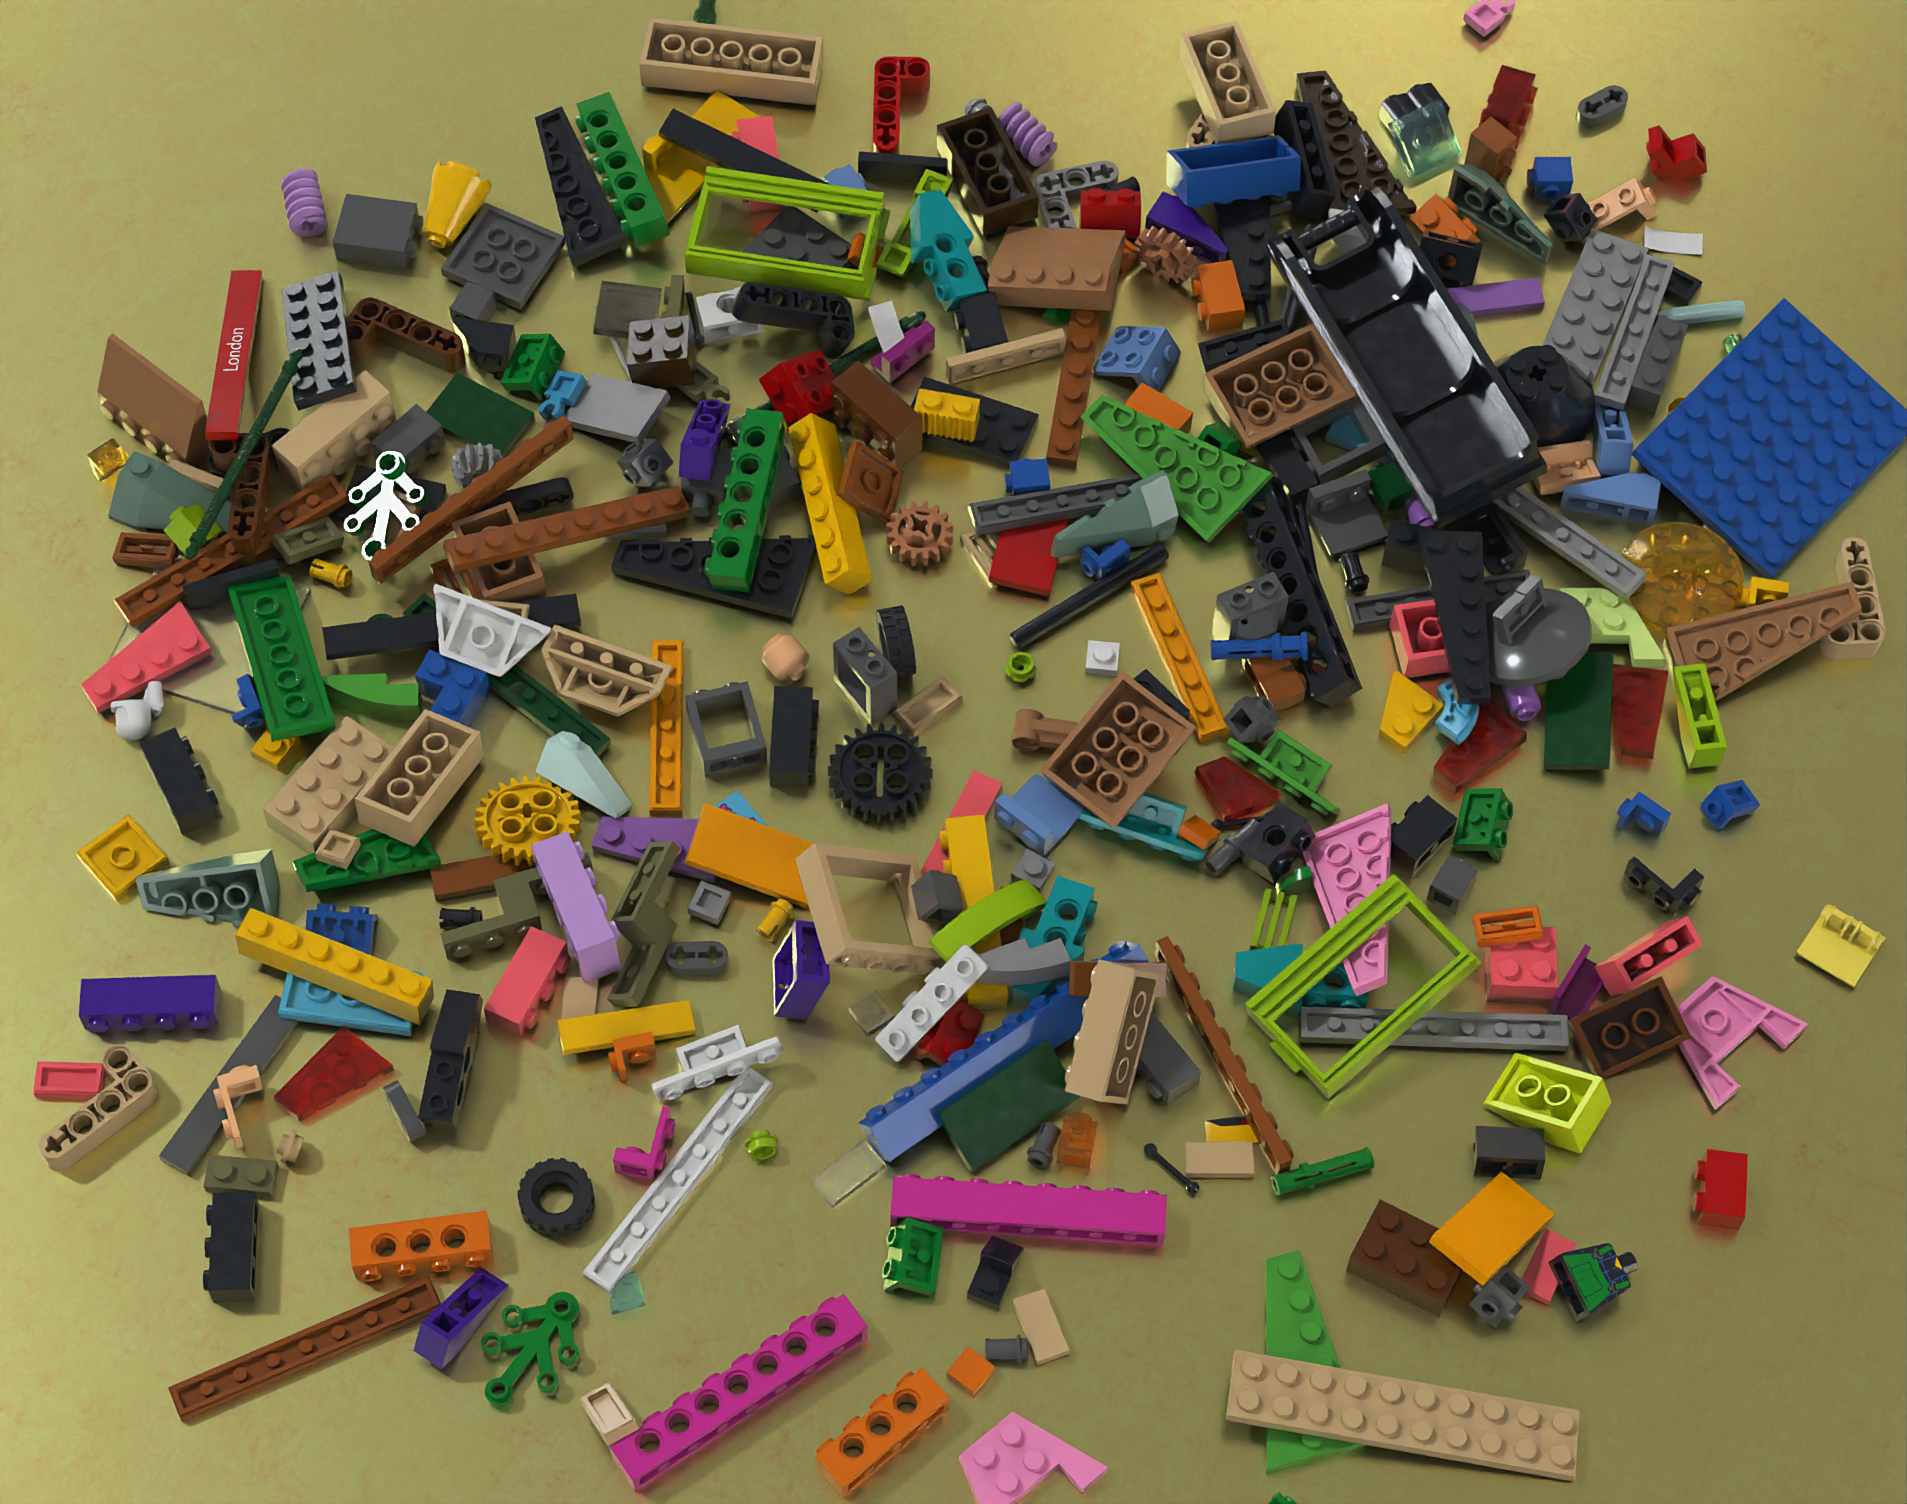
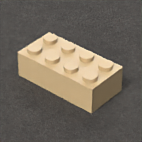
(1227, 83)
(334, 434)
(419, 777)
(326, 785)
(1112, 1032)

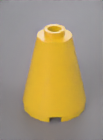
(453, 201)

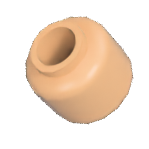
(785, 657)

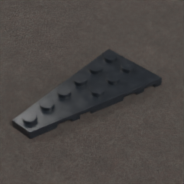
(776, 581)

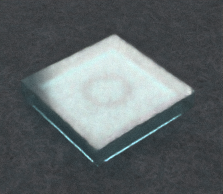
(1424, 138)

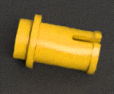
(331, 573)
(775, 919)

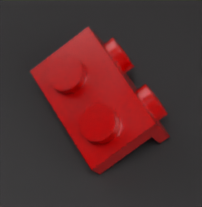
(951, 1033)

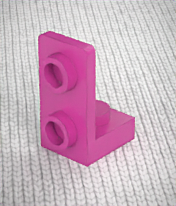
(636, 1162)

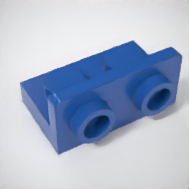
(348, 928)

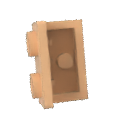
(1566, 466)

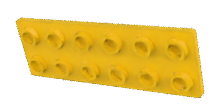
(678, 172)

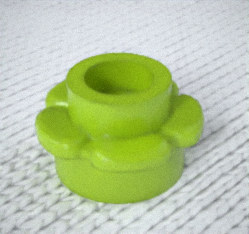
(1023, 660)
(761, 1144)

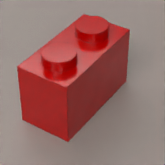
(1111, 210)
(1721, 1189)

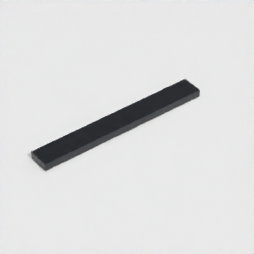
(422, 629)

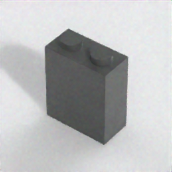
(377, 231)

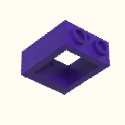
(801, 970)

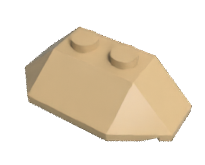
(601, 672)

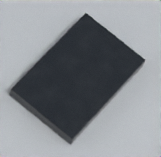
(435, 491)

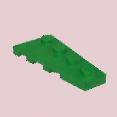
(375, 859)

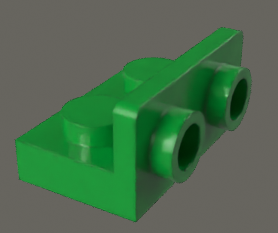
(533, 364)
(1483, 821)
(913, 1256)

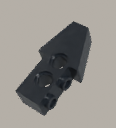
(450, 1059)

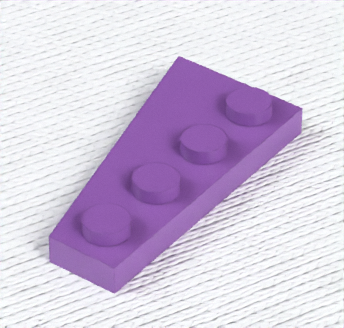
(631, 835)

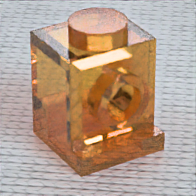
(1075, 1150)

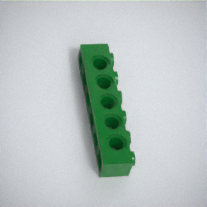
(622, 170)
(738, 571)

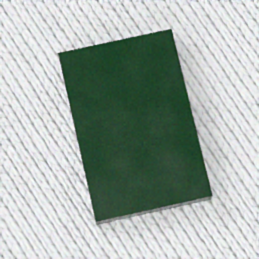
(479, 415)

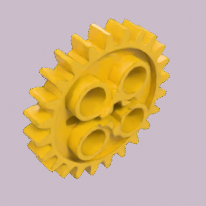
(524, 816)

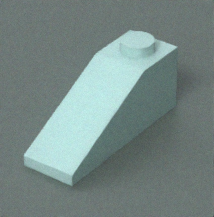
(581, 772)

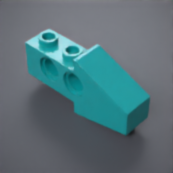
(942, 244)
(1065, 898)
(1258, 967)

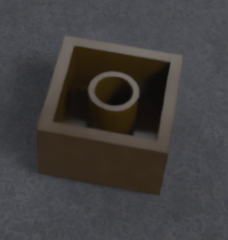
(662, 352)

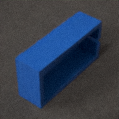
(1233, 171)

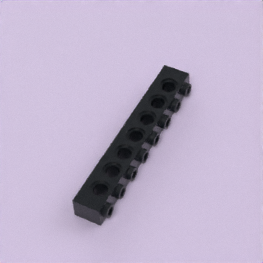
(1309, 597)

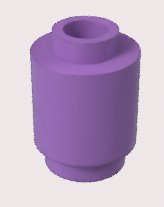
(1522, 702)

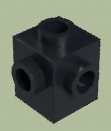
(1570, 217)

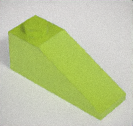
(1698, 717)

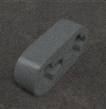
(1599, 103)
(696, 958)
(403, 1111)

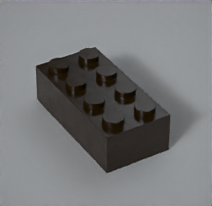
(987, 171)

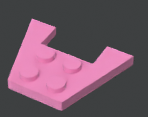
(1718, 1022)
(1020, 1456)

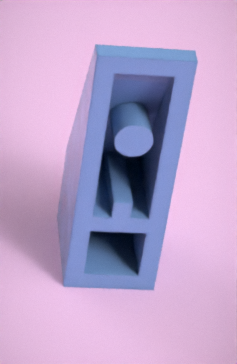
(1611, 441)
(1619, 497)

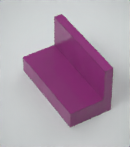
(1577, 988)

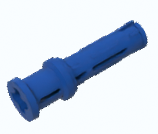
(1275, 647)

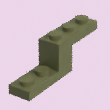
(518, 915)
(643, 924)

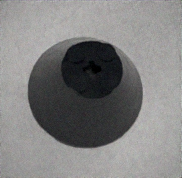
(1551, 393)

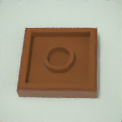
(870, 482)

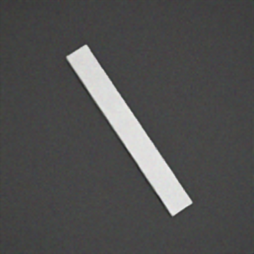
(678, 1180)

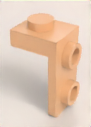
(1622, 202)
(236, 1083)

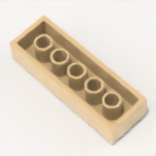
(731, 61)

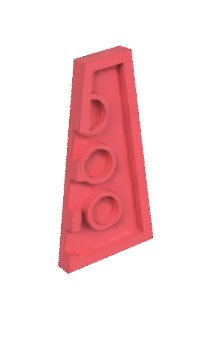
(153, 656)

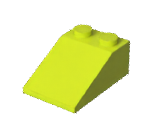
(1551, 1099)

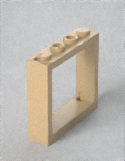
(816, 870)

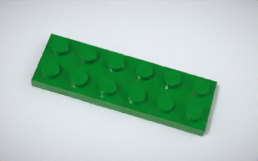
(281, 658)

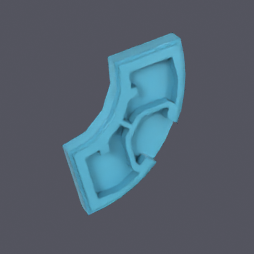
(1456, 718)

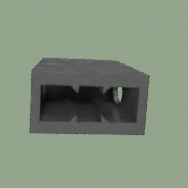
(704, 493)

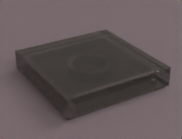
(624, 304)

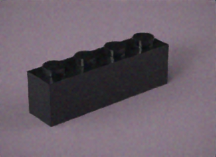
(1299, 129)

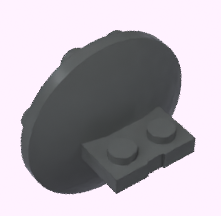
(1535, 634)

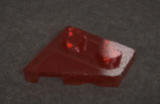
(1235, 789)

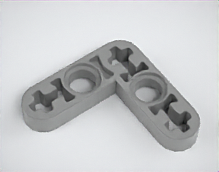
(1058, 196)

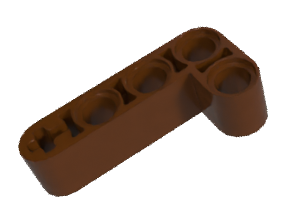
(440, 348)
(246, 493)

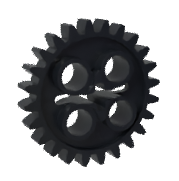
(849, 771)

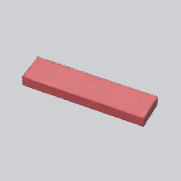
(974, 800)

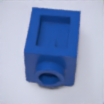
(1109, 559)
(248, 696)
(1729, 802)
(1646, 812)

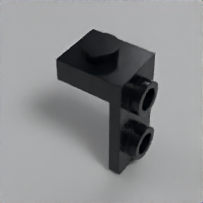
(1662, 894)

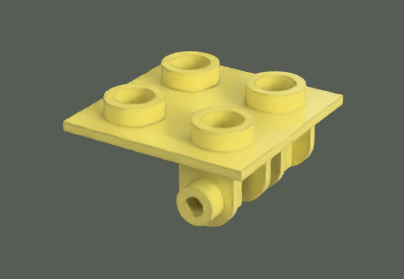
(1840, 945)

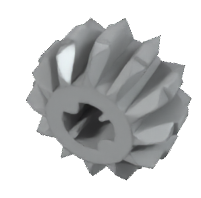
(473, 462)

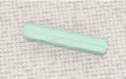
(1705, 312)

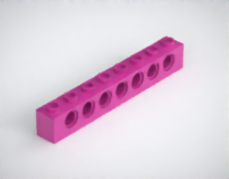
(643, 1467)

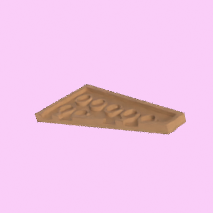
(1756, 638)

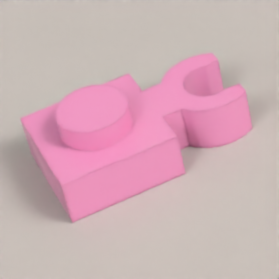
(1488, 15)

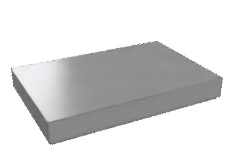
(617, 408)

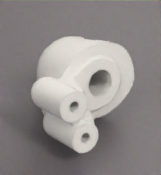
(134, 716)

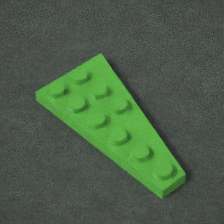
(1204, 480)
(1297, 1333)

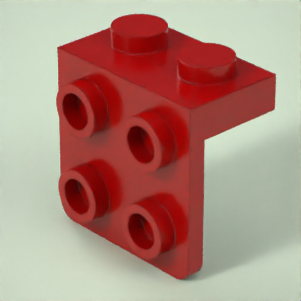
(800, 386)

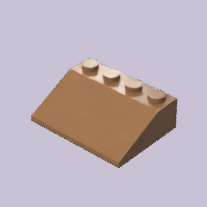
(1057, 268)
(1278, 386)
(152, 405)
(1117, 750)

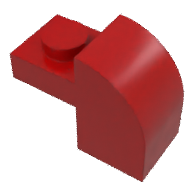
(1677, 157)

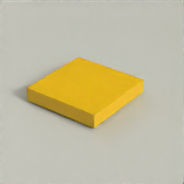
(121, 856)

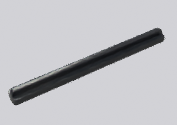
(1089, 596)

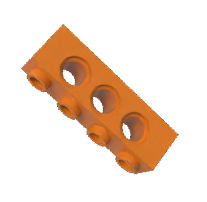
(404, 1236)
(847, 1472)

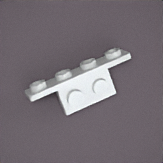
(930, 1004)
(714, 1057)

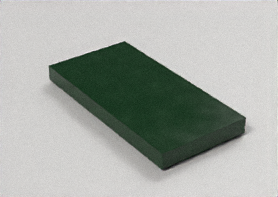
(1580, 715)
(1007, 1105)

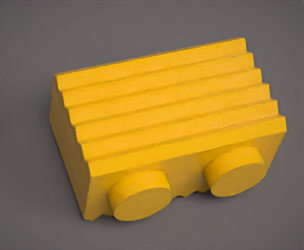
(948, 414)

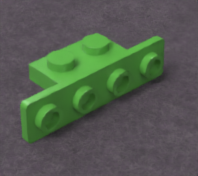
(1292, 763)

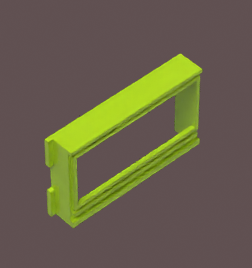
(780, 271)
(1328, 954)

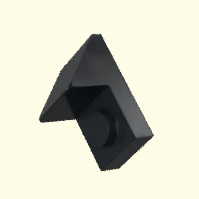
(994, 1272)

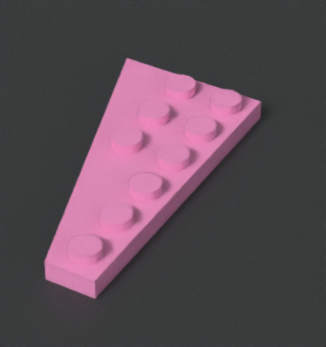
(1346, 868)

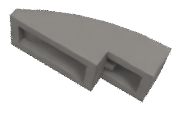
(1021, 965)

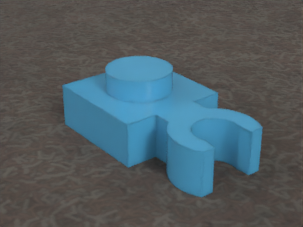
(562, 391)

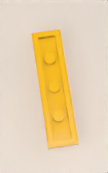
(599, 1030)

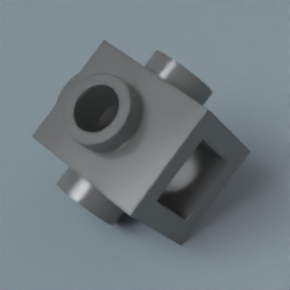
(644, 463)
(1252, 719)
(1499, 1297)

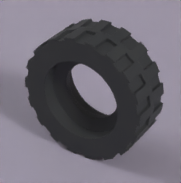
(896, 639)
(556, 1223)

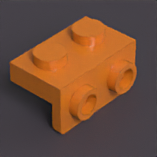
(1441, 217)

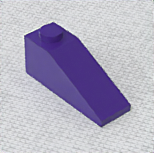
(1188, 225)
(458, 1317)

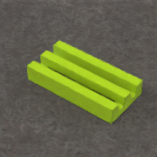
(1279, 899)

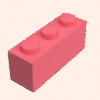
(759, 134)
(1648, 955)
(527, 982)

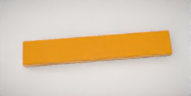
(1179, 657)
(667, 733)

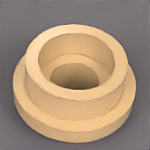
(290, 1146)

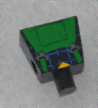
(1592, 1277)

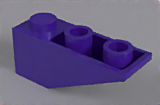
(703, 440)

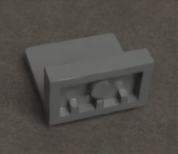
(1345, 514)

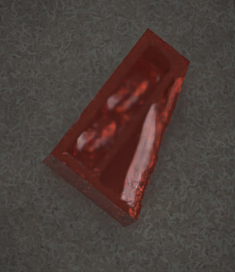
(1509, 99)

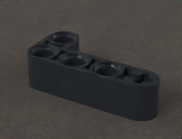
(800, 310)

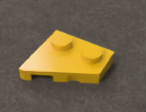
(1407, 712)

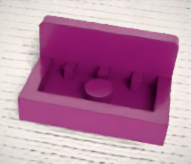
(907, 352)

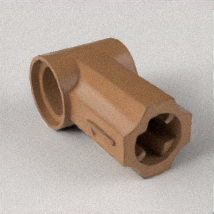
(1035, 730)

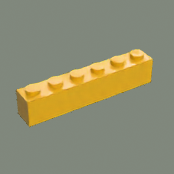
(831, 517)
(970, 861)
(334, 966)

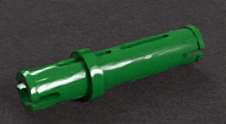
(1285, 1181)

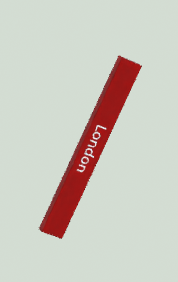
(234, 355)

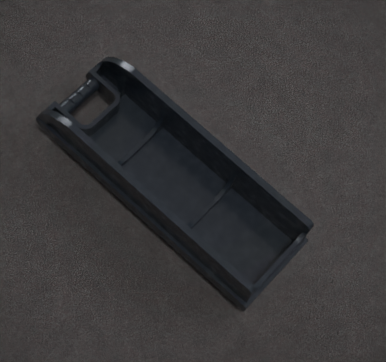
(1412, 360)

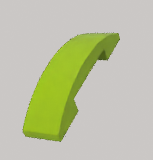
(897, 253)
(988, 917)

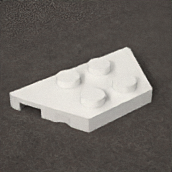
(483, 633)

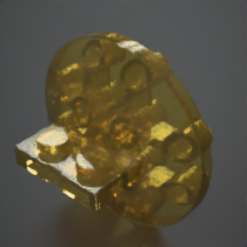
(1687, 574)

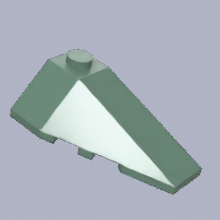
(1491, 207)
(152, 491)
(1138, 519)
(215, 888)

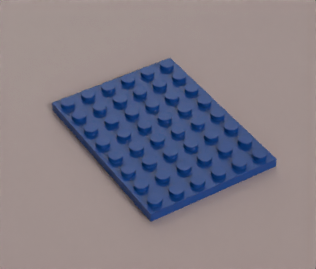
(1775, 439)

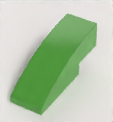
(375, 696)

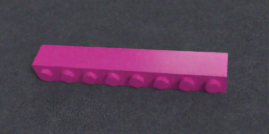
(1031, 1210)

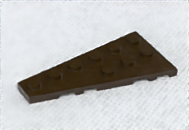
(1349, 150)

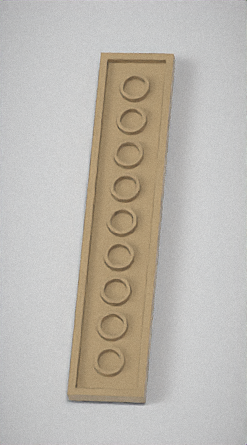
(1403, 1415)

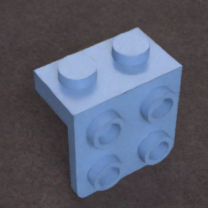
(1139, 353)
(1037, 813)

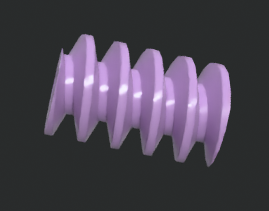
(1027, 134)
(304, 203)

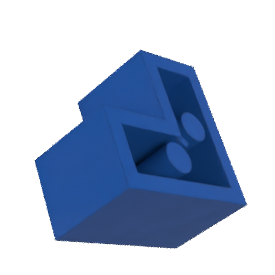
(454, 686)

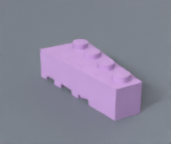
(577, 906)

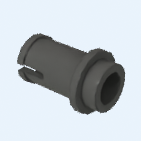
(1041, 1152)
(1006, 1348)

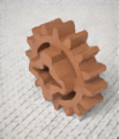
(1165, 254)
(919, 533)

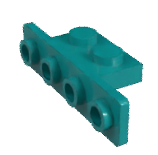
(1155, 822)

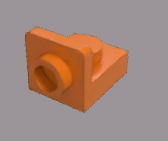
(631, 1049)

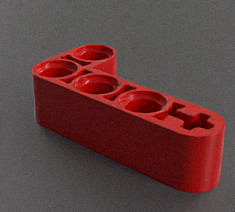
(892, 79)

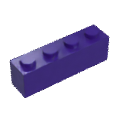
(149, 1002)

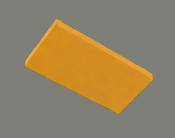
(748, 854)
(1491, 1228)

